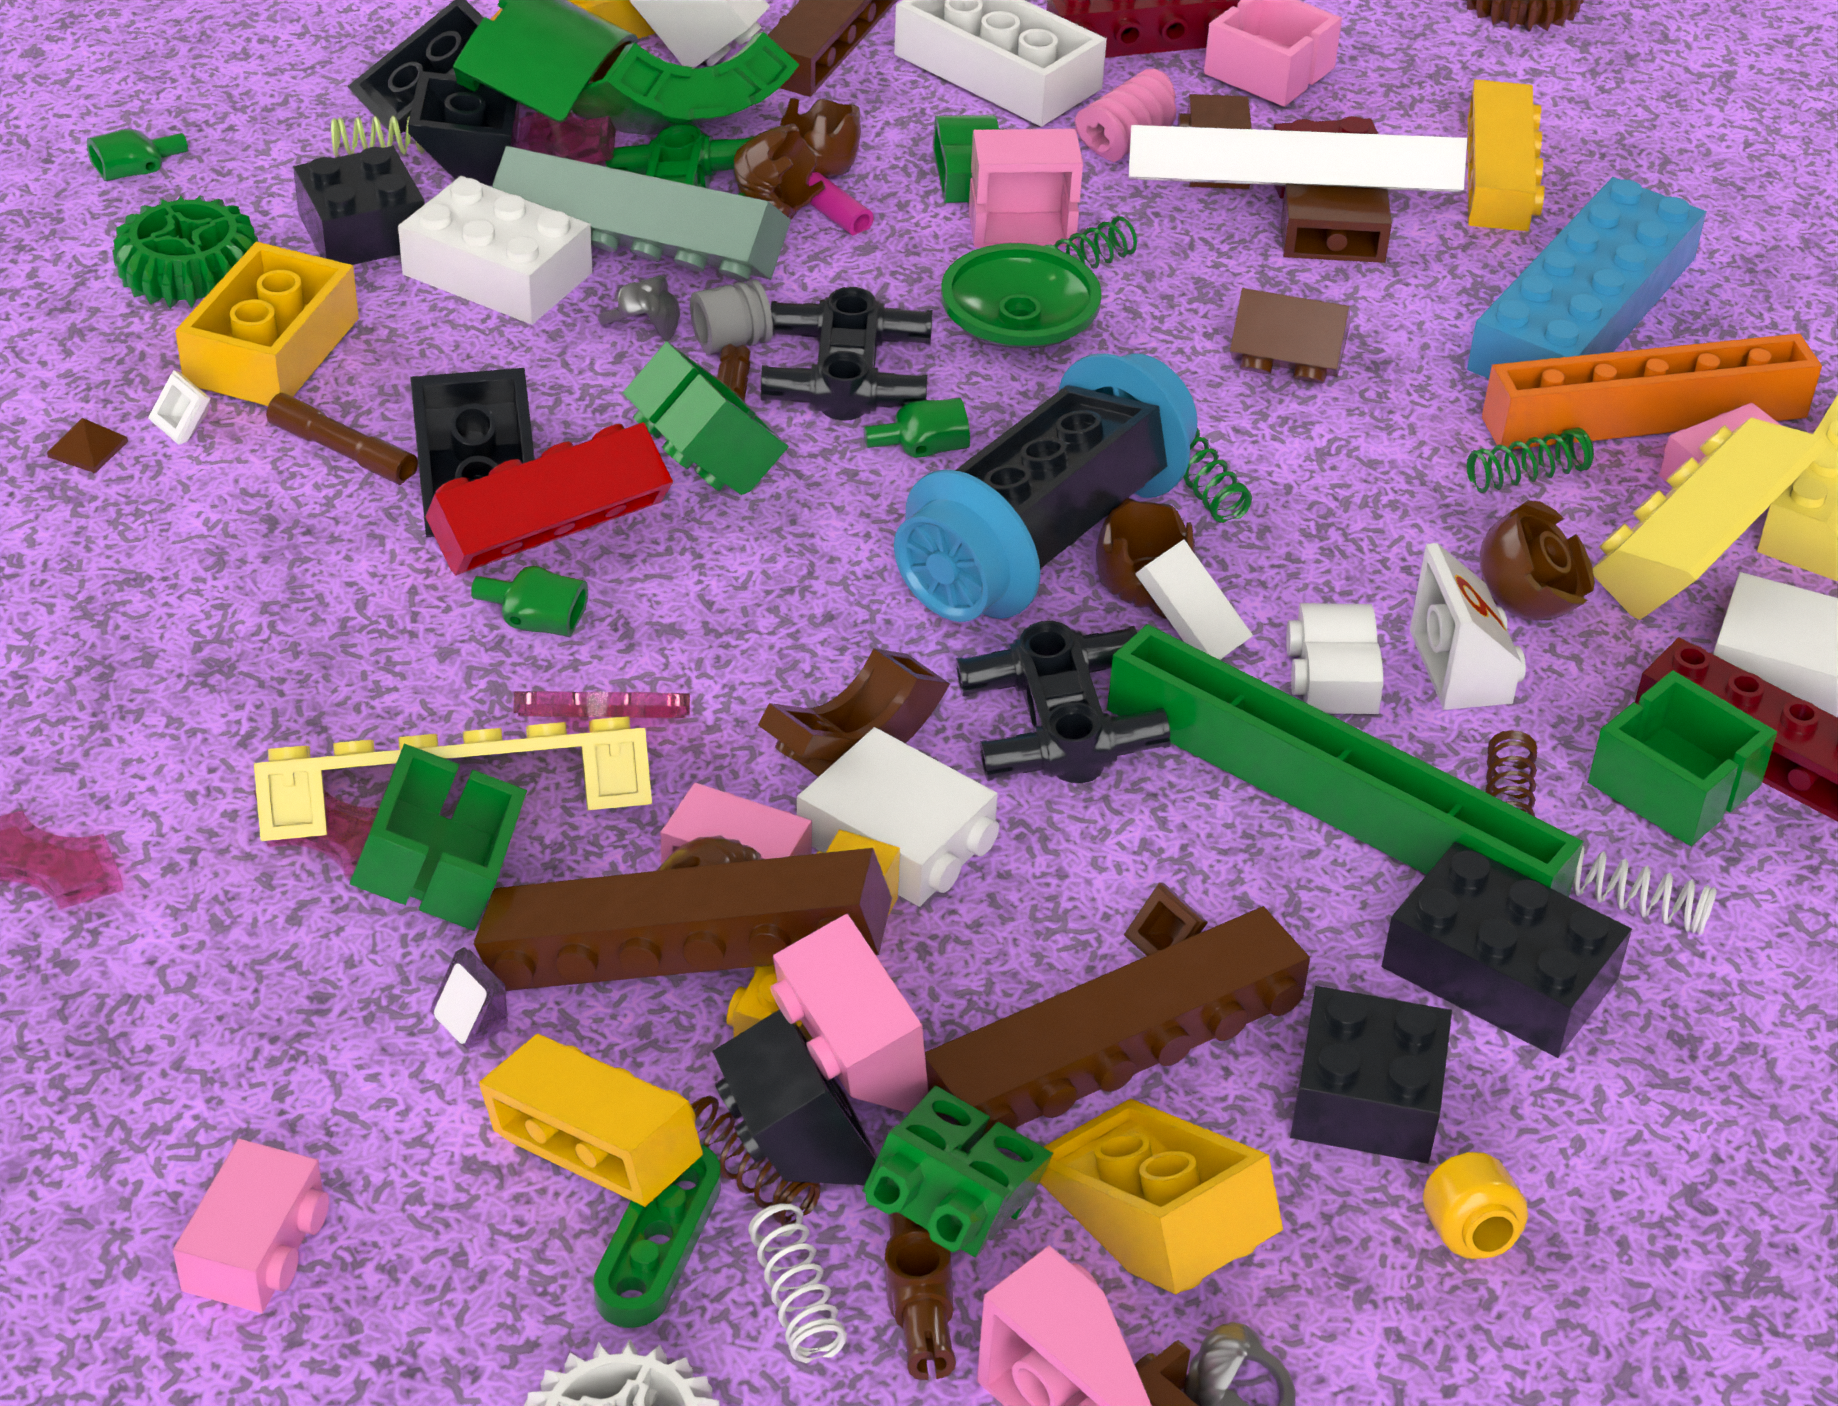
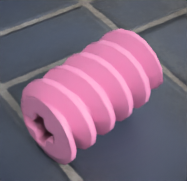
(1138, 101)

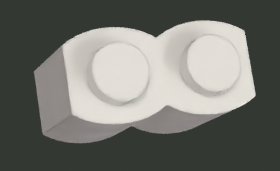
(1337, 659)

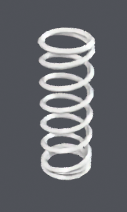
(1704, 905)
(793, 1339)

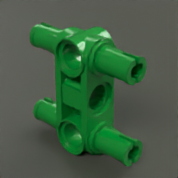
(679, 156)

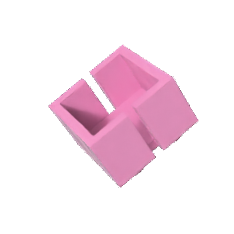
(1272, 47)
(1021, 186)

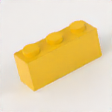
(592, 1118)

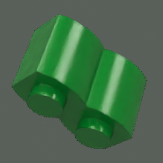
(954, 152)

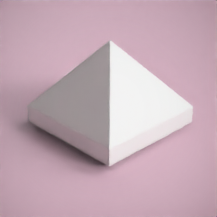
(180, 408)

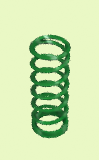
(1110, 241)
(1567, 444)
(1234, 487)

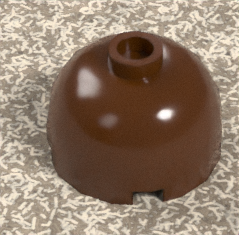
(1534, 565)

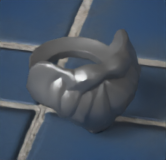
(647, 297)
(1219, 1361)

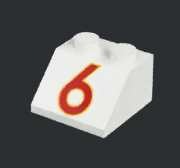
(1463, 635)

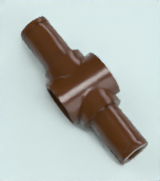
(920, 1295)

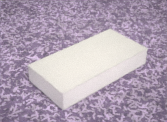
(1193, 602)

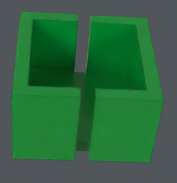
(703, 422)
(1681, 757)
(434, 857)

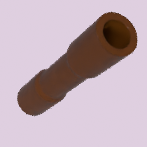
(366, 450)

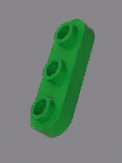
(649, 1267)

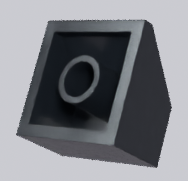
(463, 127)
(790, 1107)

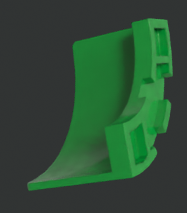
(539, 53)
(653, 94)

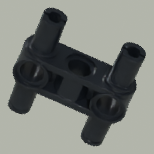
(845, 377)
(1069, 728)

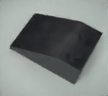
(392, 82)
(468, 426)

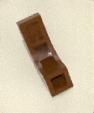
(887, 694)

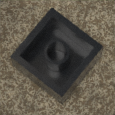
(356, 203)
(1372, 1074)

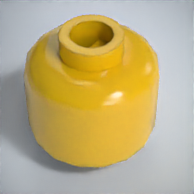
(1475, 1205)

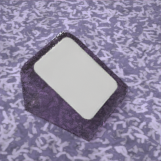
(470, 1000)

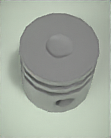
(731, 316)

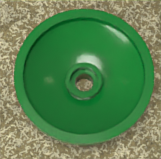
(1021, 295)

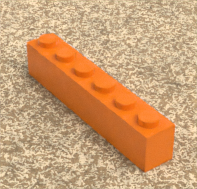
(1649, 389)

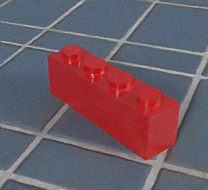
(547, 497)

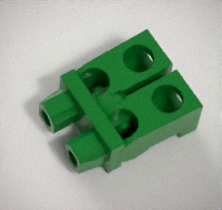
(953, 1178)

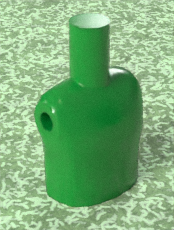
(131, 152)
(924, 428)
(536, 600)

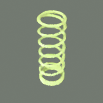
(338, 128)

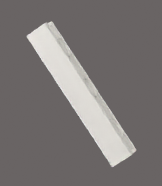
(1297, 158)

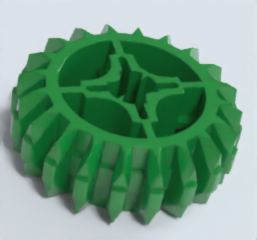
(180, 248)

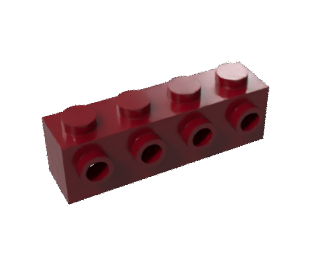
(1144, 25)
(1806, 739)

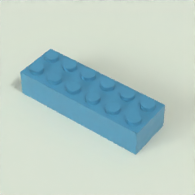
(1591, 279)

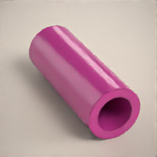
(841, 207)

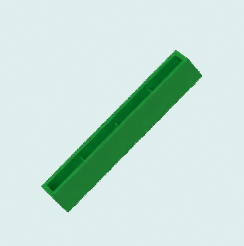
(1328, 764)

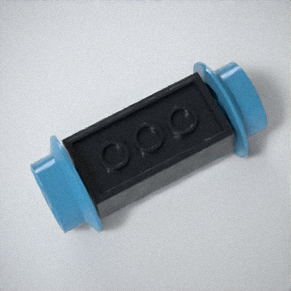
(1001, 516)

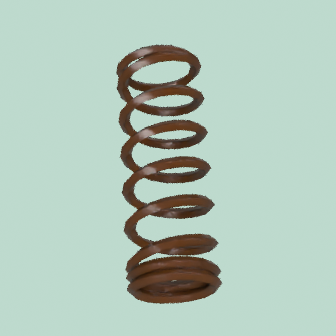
(1494, 761)
(787, 1195)

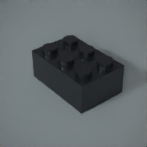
(1506, 948)

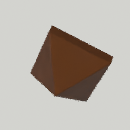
(87, 446)
(1163, 921)

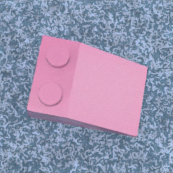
(854, 1016)
(1054, 1340)

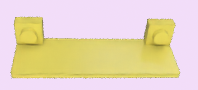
(293, 789)

